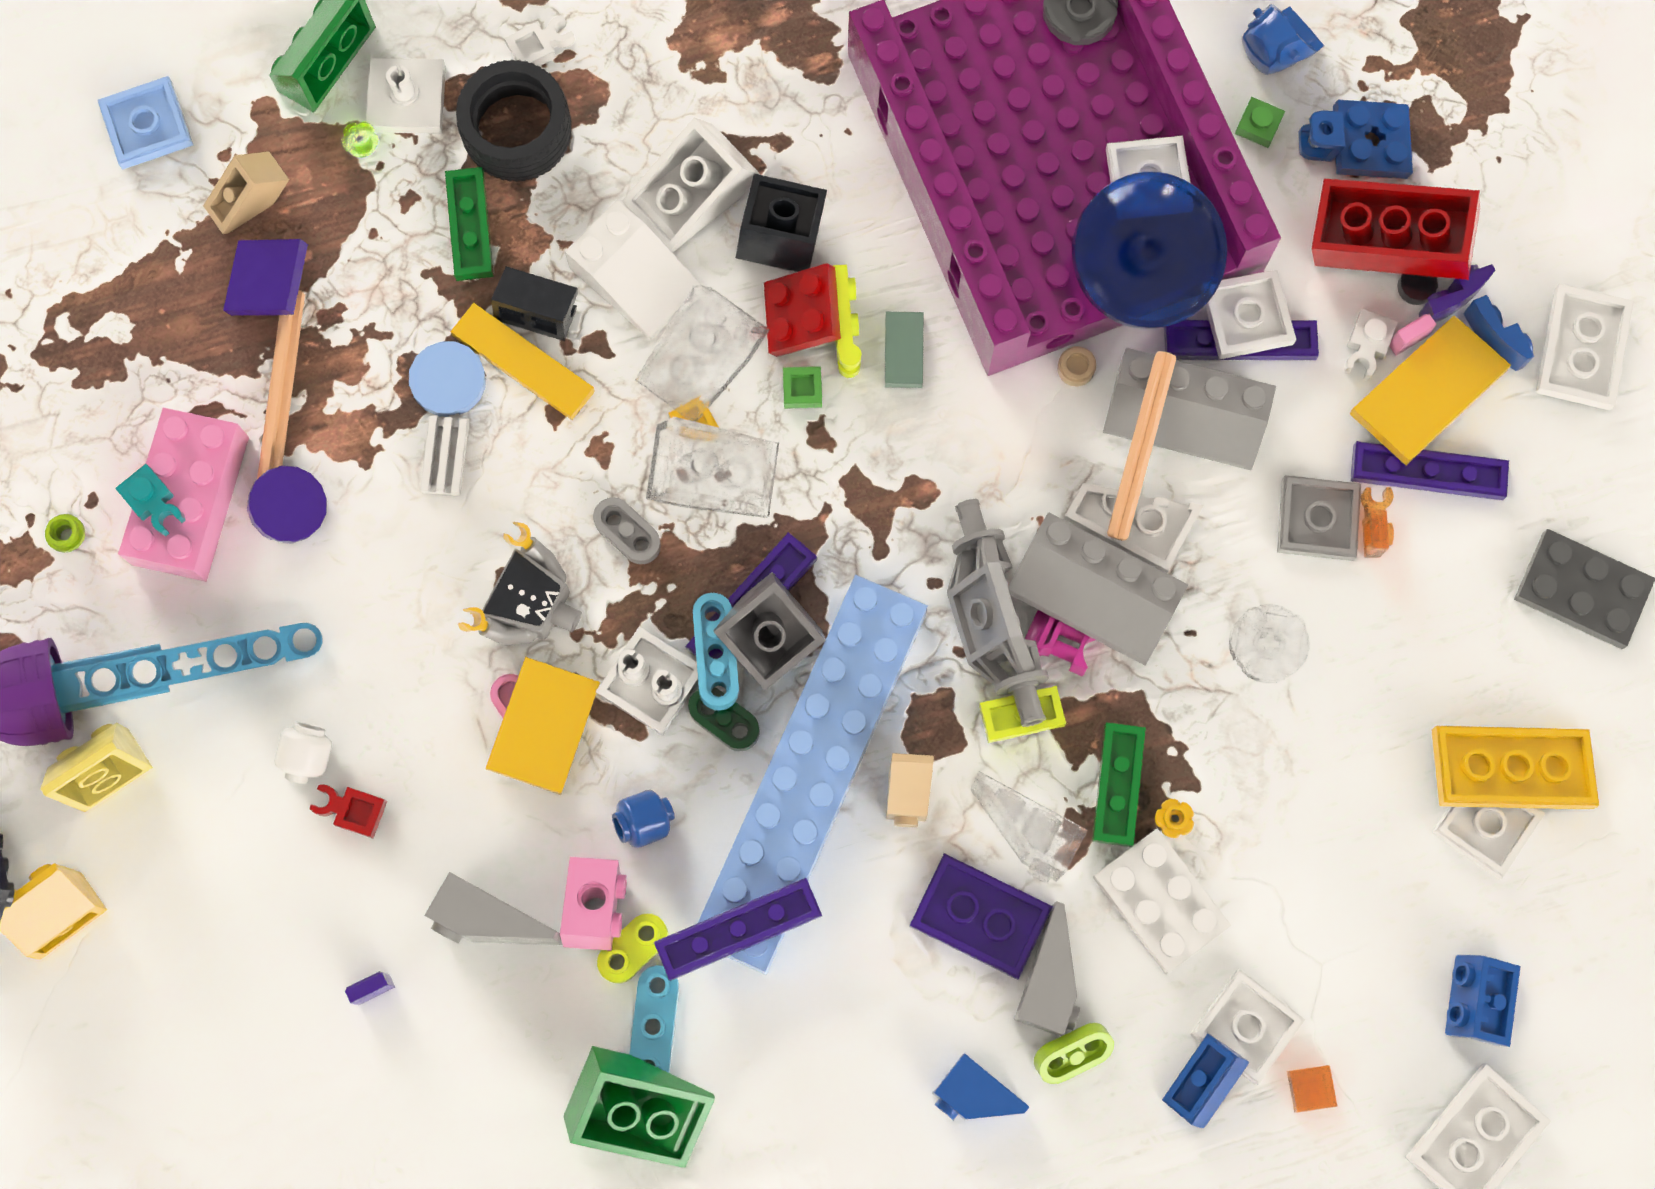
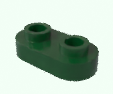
(722, 722)

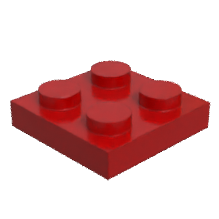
(802, 310)

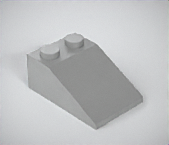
(478, 916)

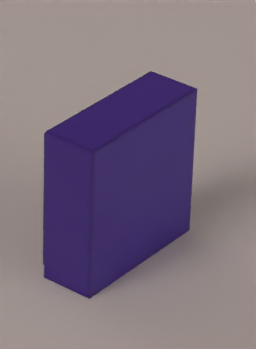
(369, 988)

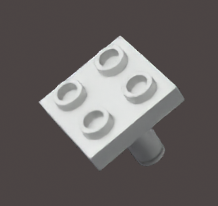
(650, 681)

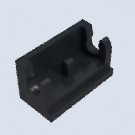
(534, 303)

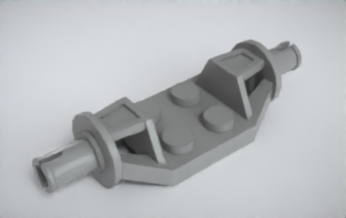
(987, 615)

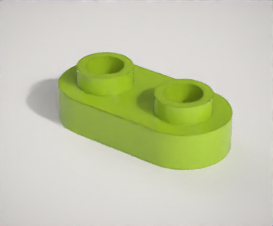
(1073, 1053)

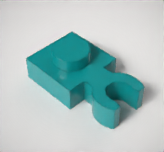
(148, 496)

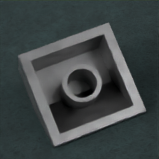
(769, 631)

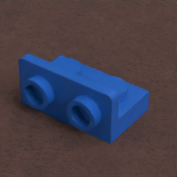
(1482, 999)

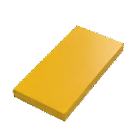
(1430, 390)
(1514, 767)

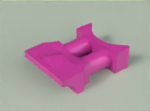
(1045, 632)

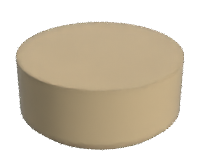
(1076, 366)

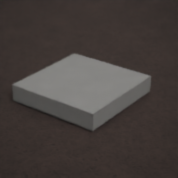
(1319, 518)

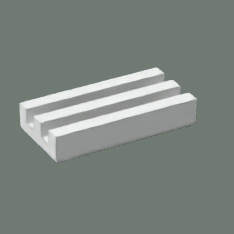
(447, 425)

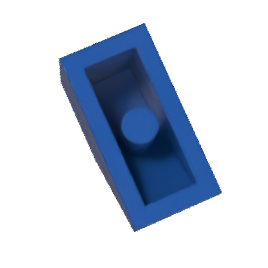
(975, 1093)

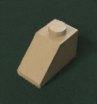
(245, 190)

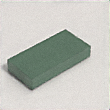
(904, 349)

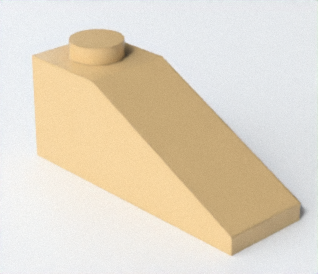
(909, 788)

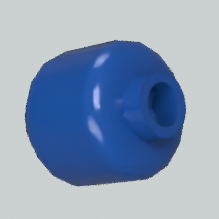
(642, 818)

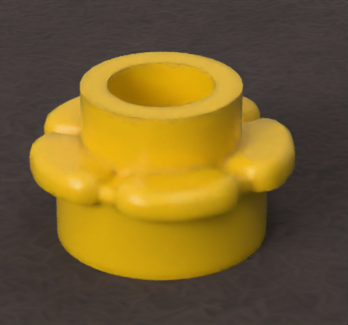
(1165, 823)

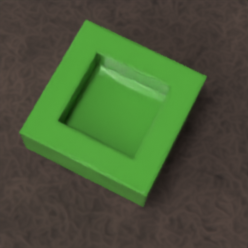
(1259, 122)
(802, 387)

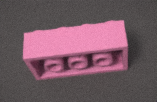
(200, 466)

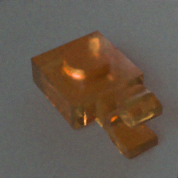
(1377, 531)

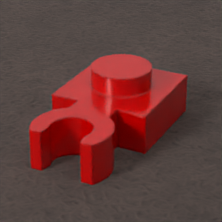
(355, 810)

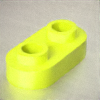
(632, 948)

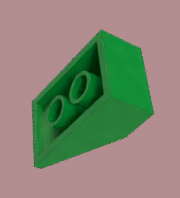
(635, 1109)

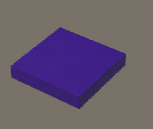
(265, 277)

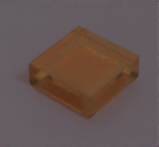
(1312, 1088)

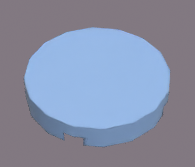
(447, 378)

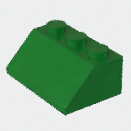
(322, 51)

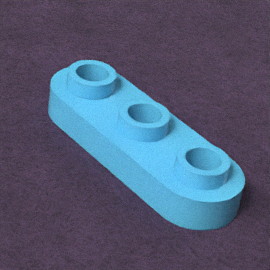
(714, 671)
(654, 1006)

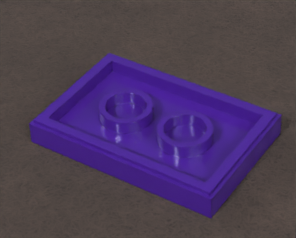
(981, 916)

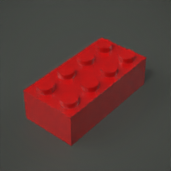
(1396, 228)

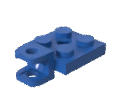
(1343, 134)

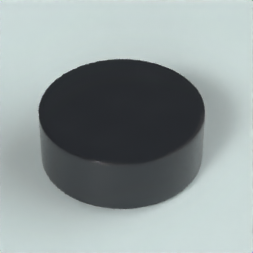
(1416, 288)

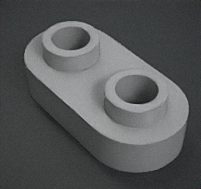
(628, 531)

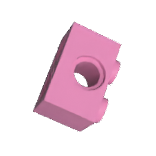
(588, 880)

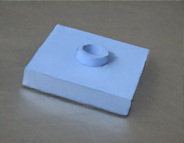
(145, 122)

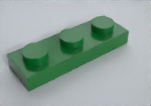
(469, 224)
(1118, 784)

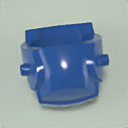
(1278, 39)

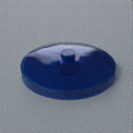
(1149, 250)

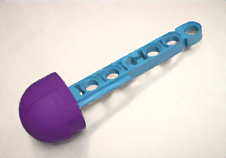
(43, 692)

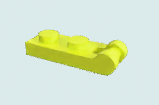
(847, 353)

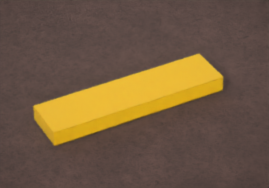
(522, 361)

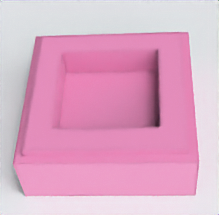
(1412, 334)

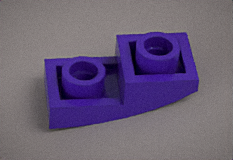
(1459, 293)

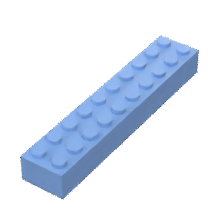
(818, 753)

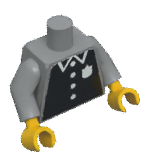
(526, 596)

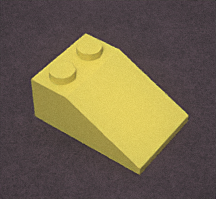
(96, 768)

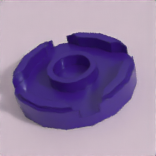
(286, 504)

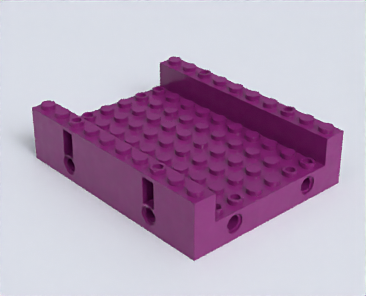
(1009, 144)

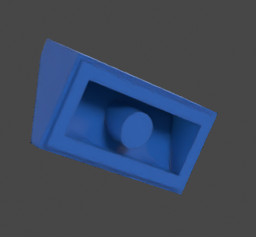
(1205, 1081)

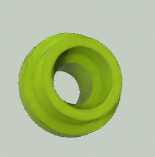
(57, 526)

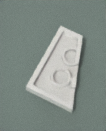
(1156, 529)

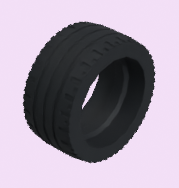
(507, 80)

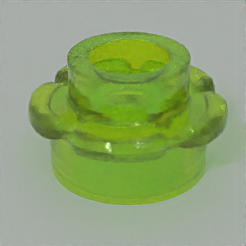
(360, 148)

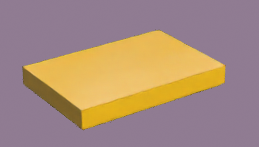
(542, 725)

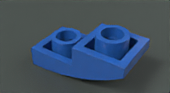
(1508, 341)

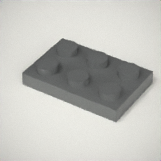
(1585, 589)

